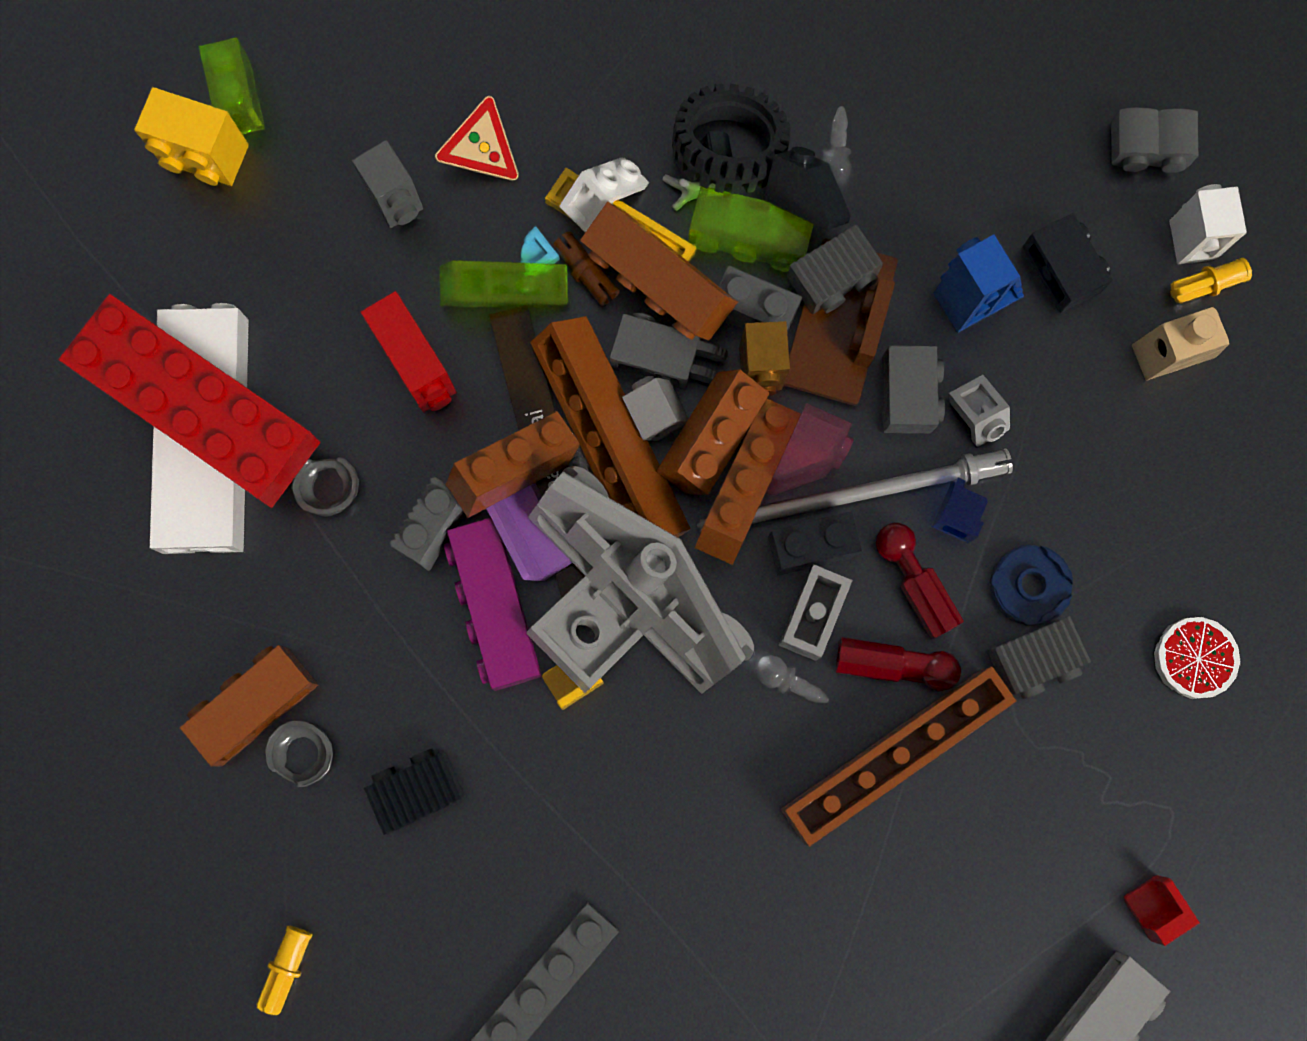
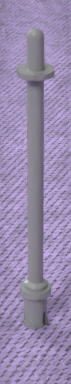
(967, 468)

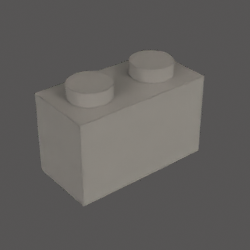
(815, 613)

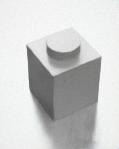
(655, 408)

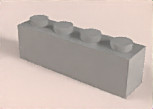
(1113, 1004)

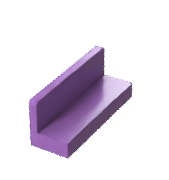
(528, 546)

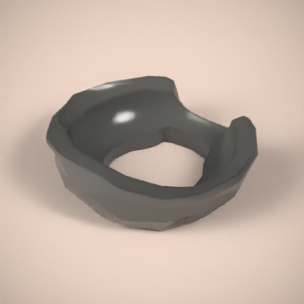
(304, 482)
(278, 745)

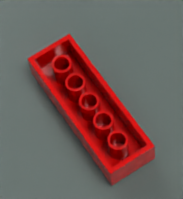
(190, 400)

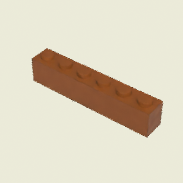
(604, 424)
(898, 755)

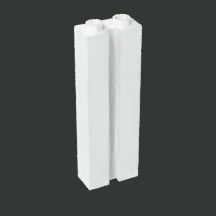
(190, 500)

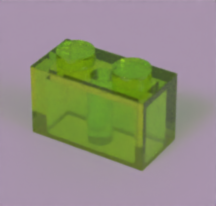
(232, 83)

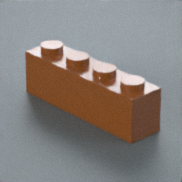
(658, 272)
(747, 481)

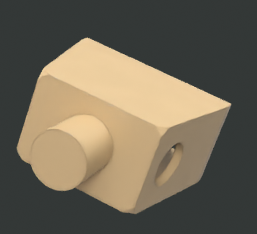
(1187, 340)

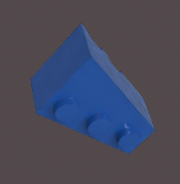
(978, 283)

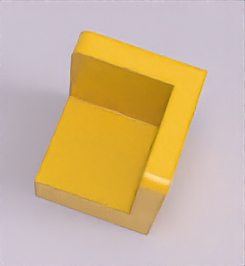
(563, 688)

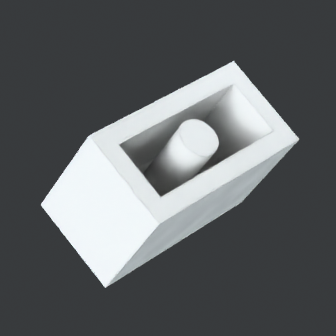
(1207, 224)

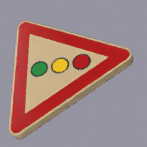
(480, 144)

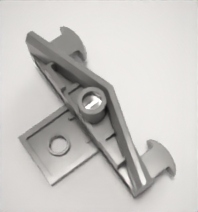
(632, 587)

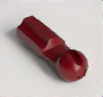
(921, 585)
(893, 663)

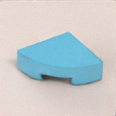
(537, 249)

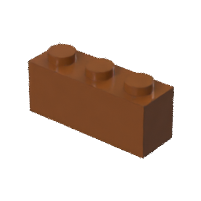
(713, 432)
(512, 464)
(248, 705)

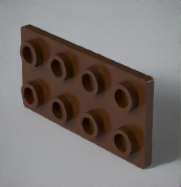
(837, 347)

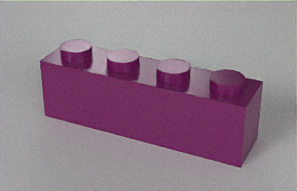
(493, 604)

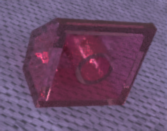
(814, 448)

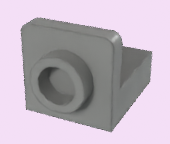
(981, 410)

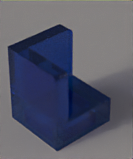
(961, 512)

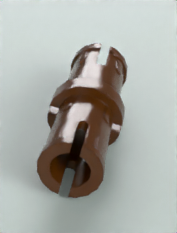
(585, 269)

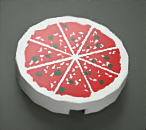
(1197, 658)

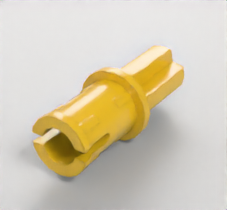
(1211, 280)
(283, 970)

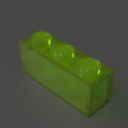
(748, 229)

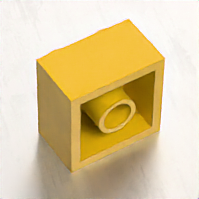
(191, 137)

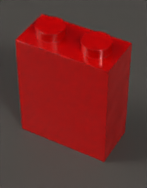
(410, 352)

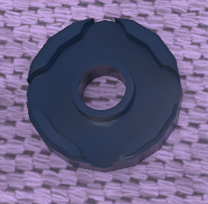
(1010, 595)

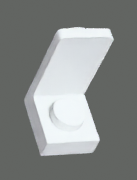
(597, 186)

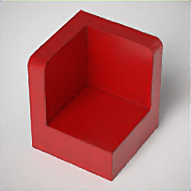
(1161, 910)

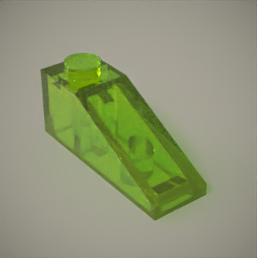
(502, 284)

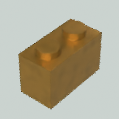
(765, 354)

